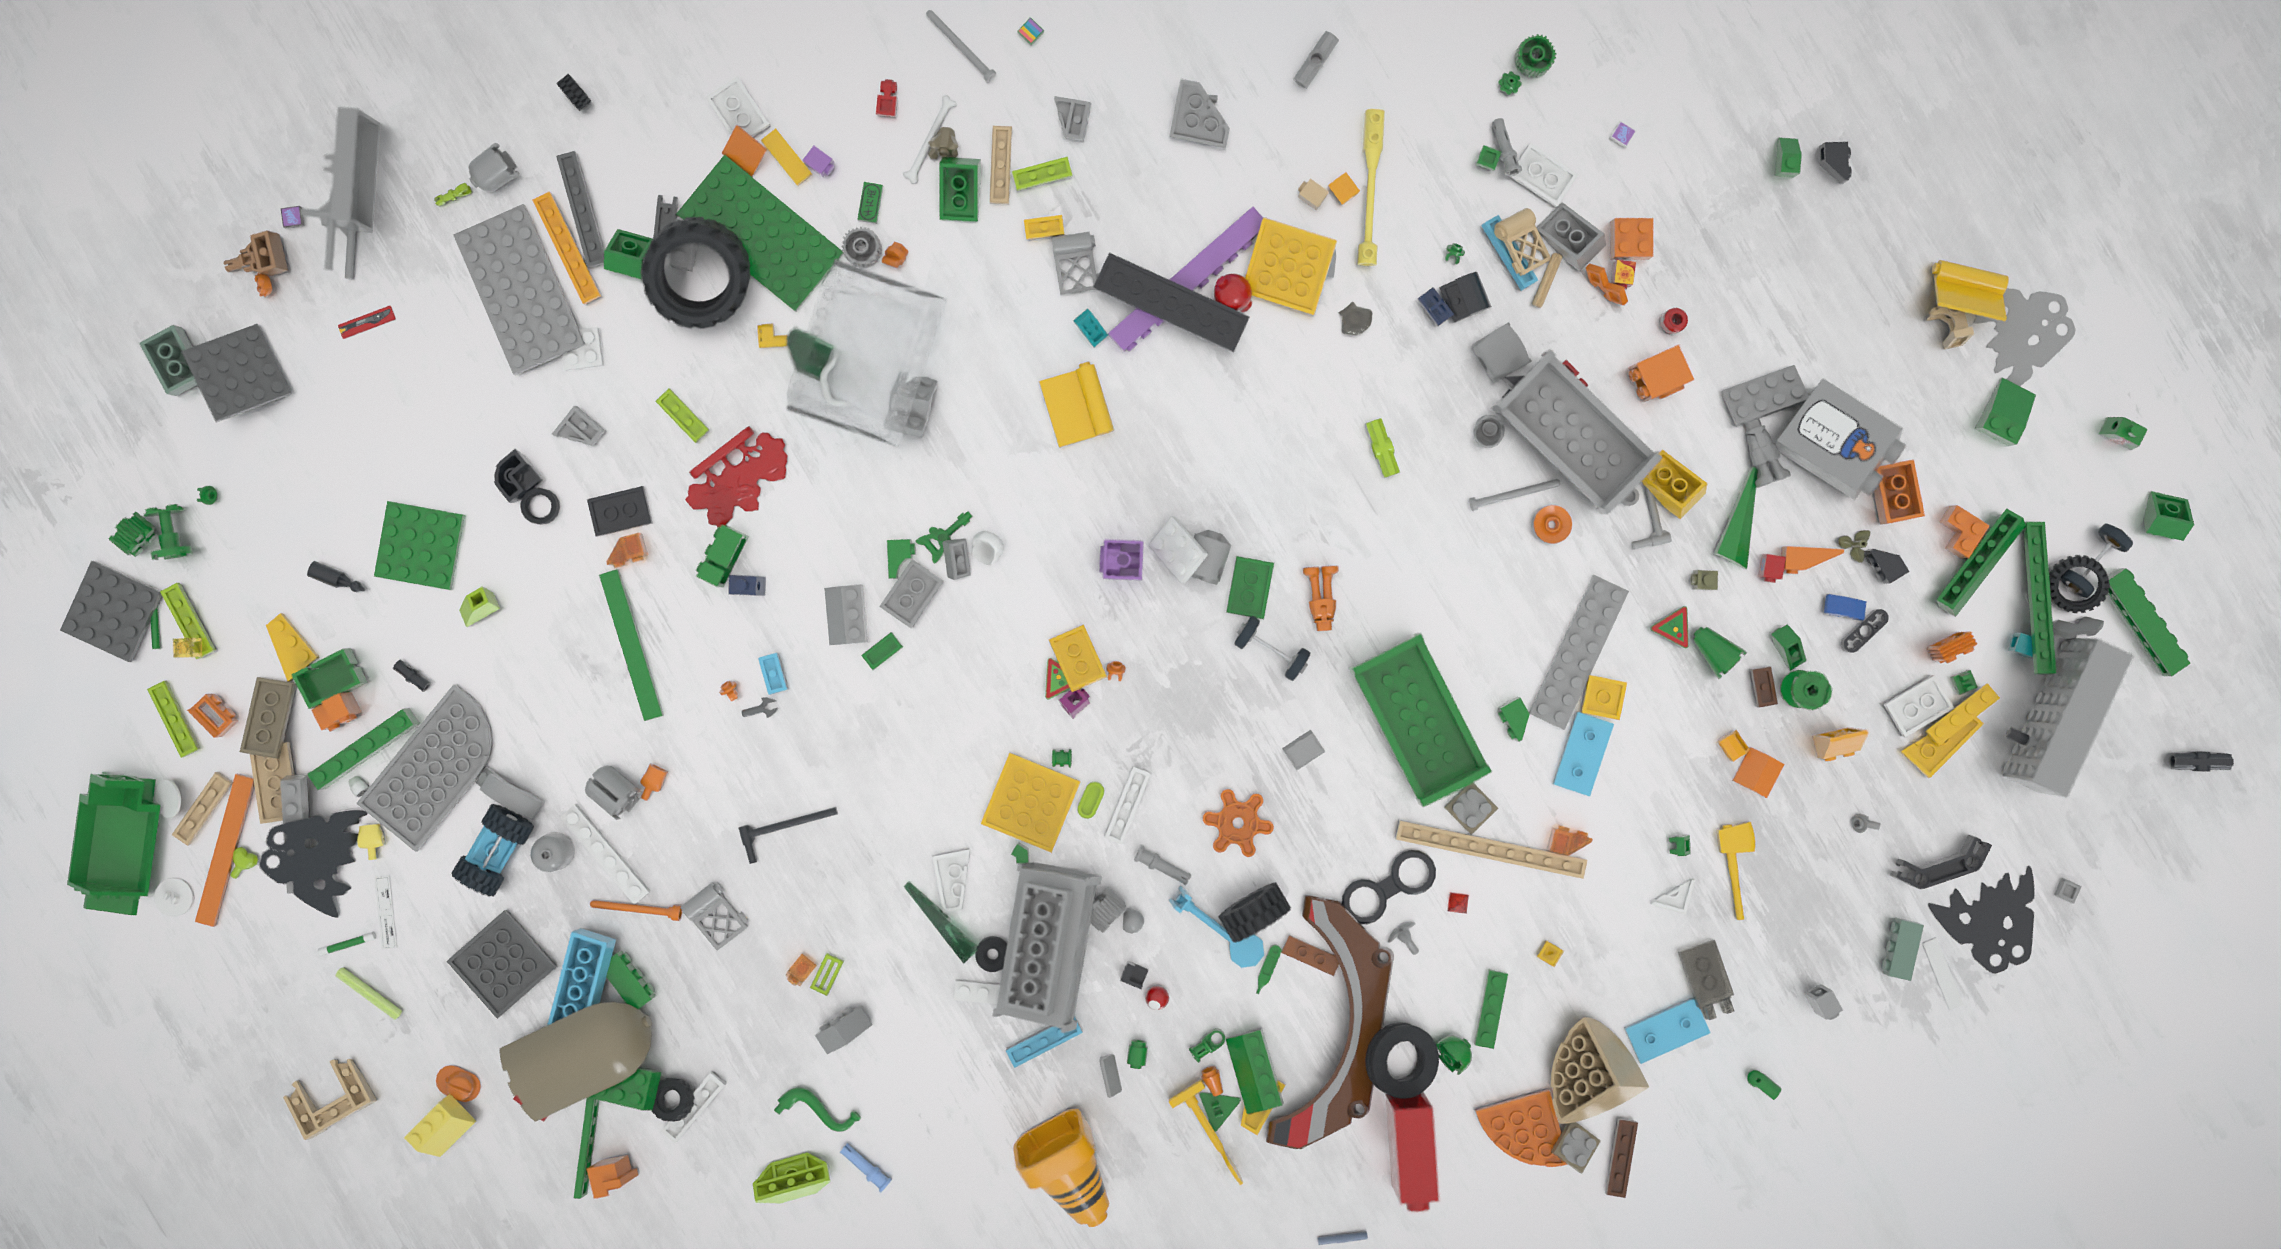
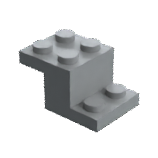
(921, 407)

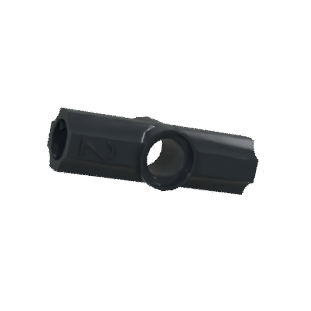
(2201, 761)

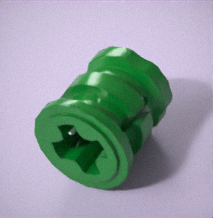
(1061, 758)

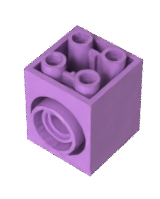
(1121, 559)

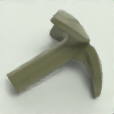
(1859, 542)

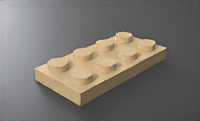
(267, 776)

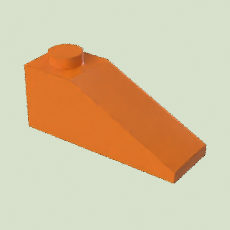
(1806, 557)

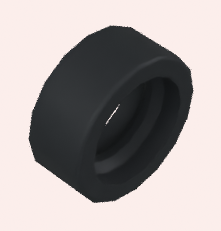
(524, 505)

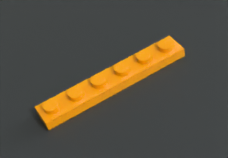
(566, 247)

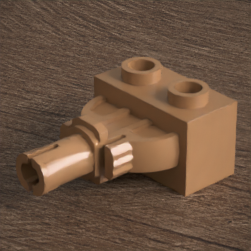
(261, 255)

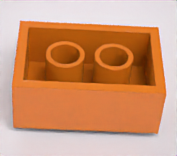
(1898, 493)

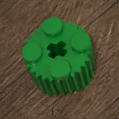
(1544, 52)
(133, 534)

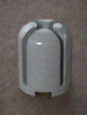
(612, 791)

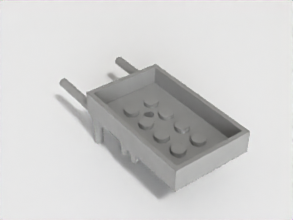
(353, 183)

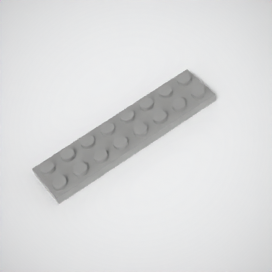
(1578, 652)

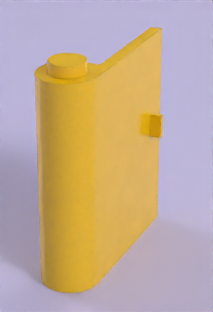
(1970, 289)
(1076, 405)

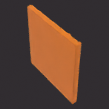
(744, 150)

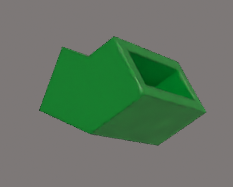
(1021, 853)

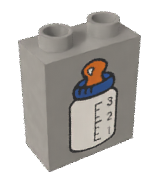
(1841, 440)

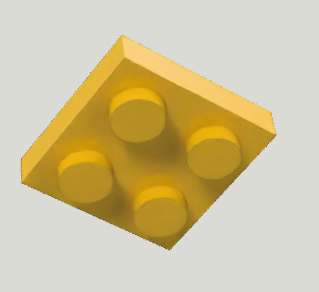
(1604, 697)

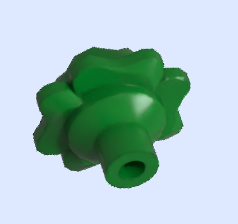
(1509, 83)

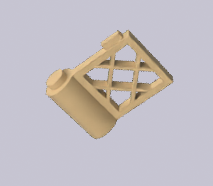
(1519, 226)

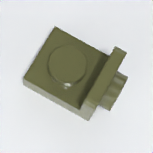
(1704, 580)

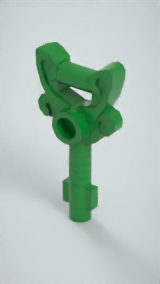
(942, 535)

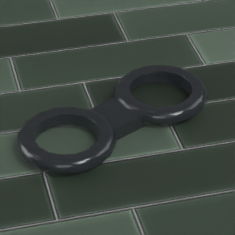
(1390, 885)

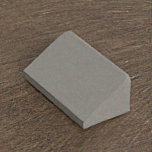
(956, 558)
(1110, 1075)

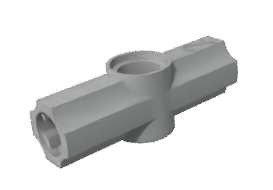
(1322, 50)

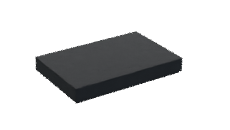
(619, 511)

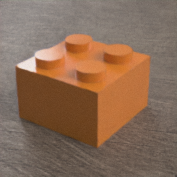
(1631, 239)

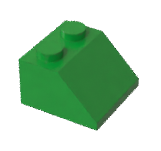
(626, 253)
(2168, 516)

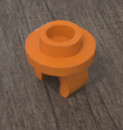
(1115, 668)
(728, 688)

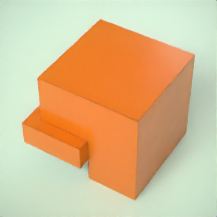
(610, 1175)

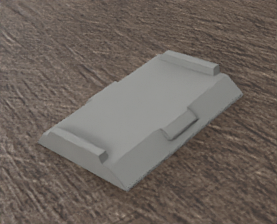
(1303, 750)

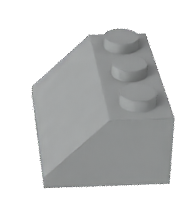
(846, 614)

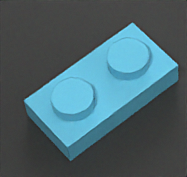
(772, 673)

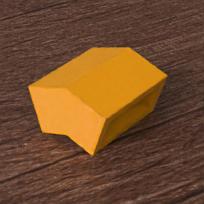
(1344, 188)
(1733, 745)

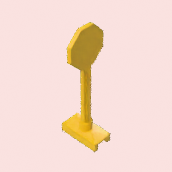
(1188, 1096)

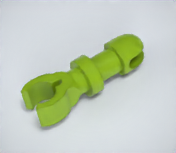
(460, 190)

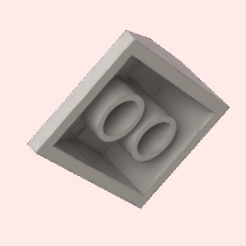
(1572, 236)

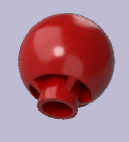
(1233, 292)

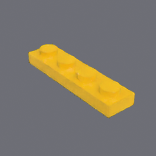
(1962, 714)

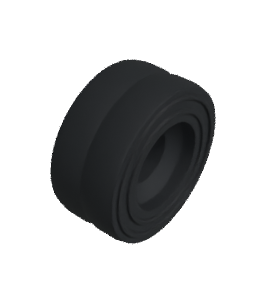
(984, 961)

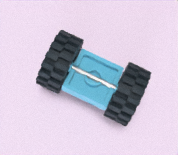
(491, 850)

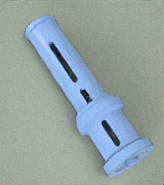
(873, 1173)

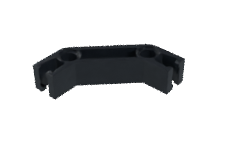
(1945, 868)

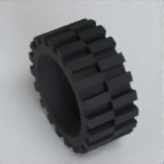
(1254, 912)

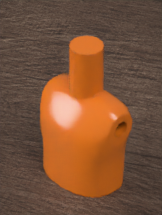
(652, 780)

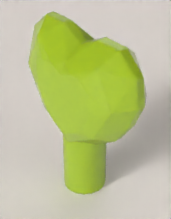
(242, 861)

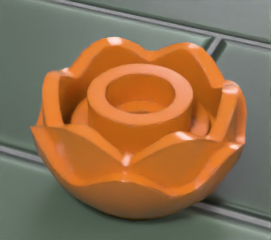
(263, 284)

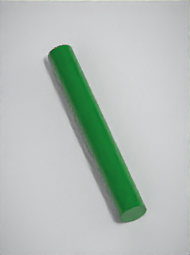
(155, 635)

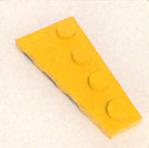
(1930, 757)

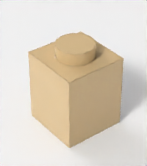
(1312, 193)

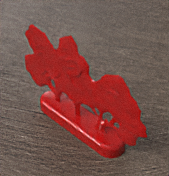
(738, 482)

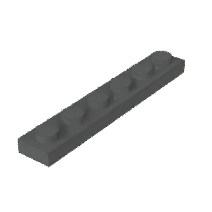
(581, 208)

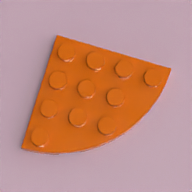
(1524, 1128)

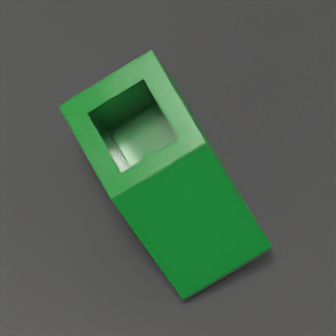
(1515, 716)

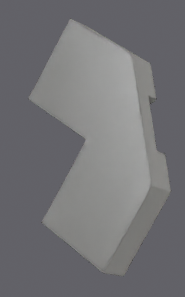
(2087, 626)

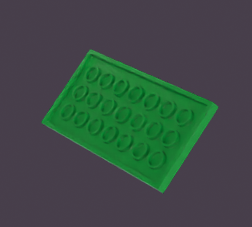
(781, 246)

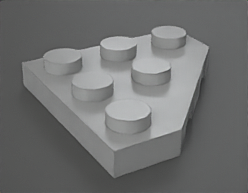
(1197, 116)

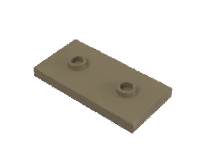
(267, 717)

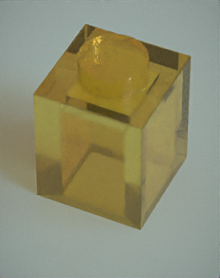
(187, 647)

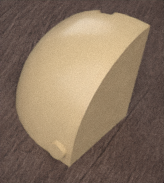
(1593, 1073)

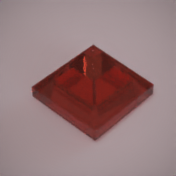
(1458, 902)

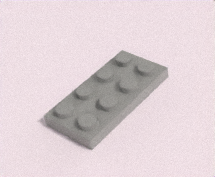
(1765, 395)

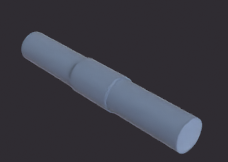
(1342, 1238)

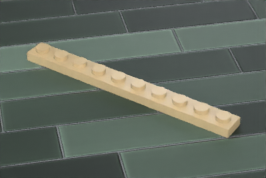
(1491, 849)

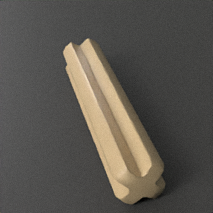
(1547, 280)

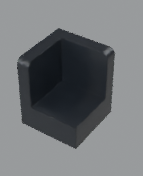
(1134, 974)

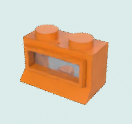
(213, 715)

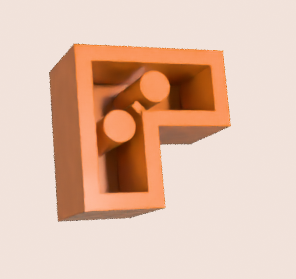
(1967, 531)
(336, 710)

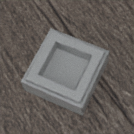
(2067, 890)

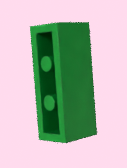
(629, 981)

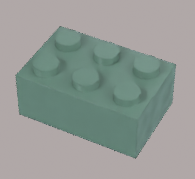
(167, 361)

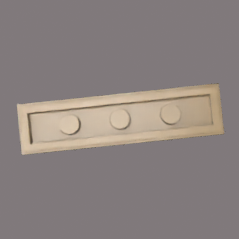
(1000, 164)
(202, 808)

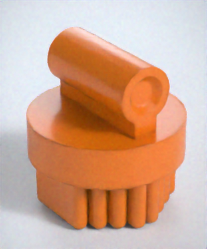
(895, 255)

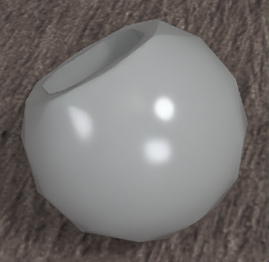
(1132, 921)

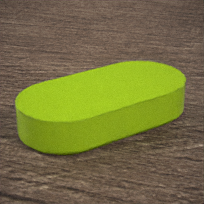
(1090, 800)

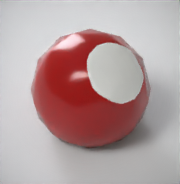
(1157, 997)

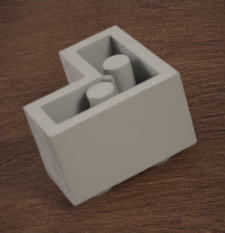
(843, 1030)

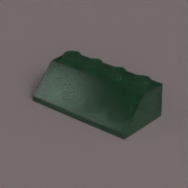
(808, 352)

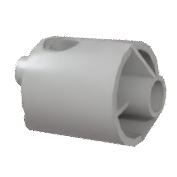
(1217, 550)

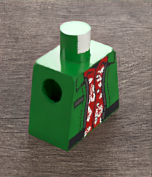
(2126, 432)

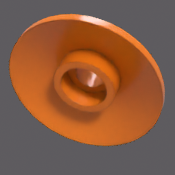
(1562, 522)

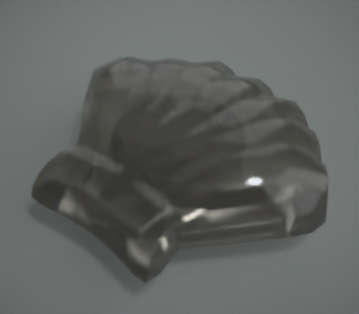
(1355, 319)

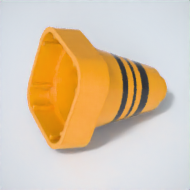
(1063, 1164)

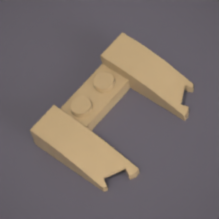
(356, 1097)

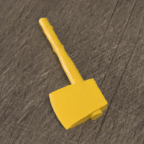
(1734, 840)

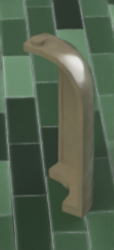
(576, 1057)

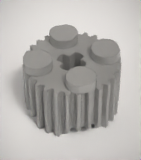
(857, 237)
(1106, 909)

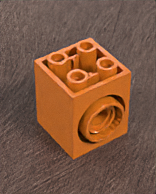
(1661, 374)

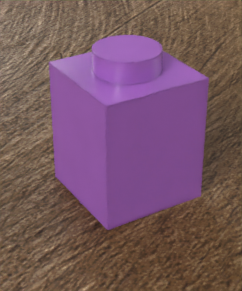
(819, 161)

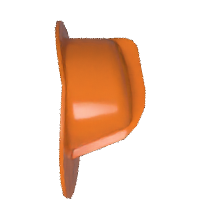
(458, 1082)

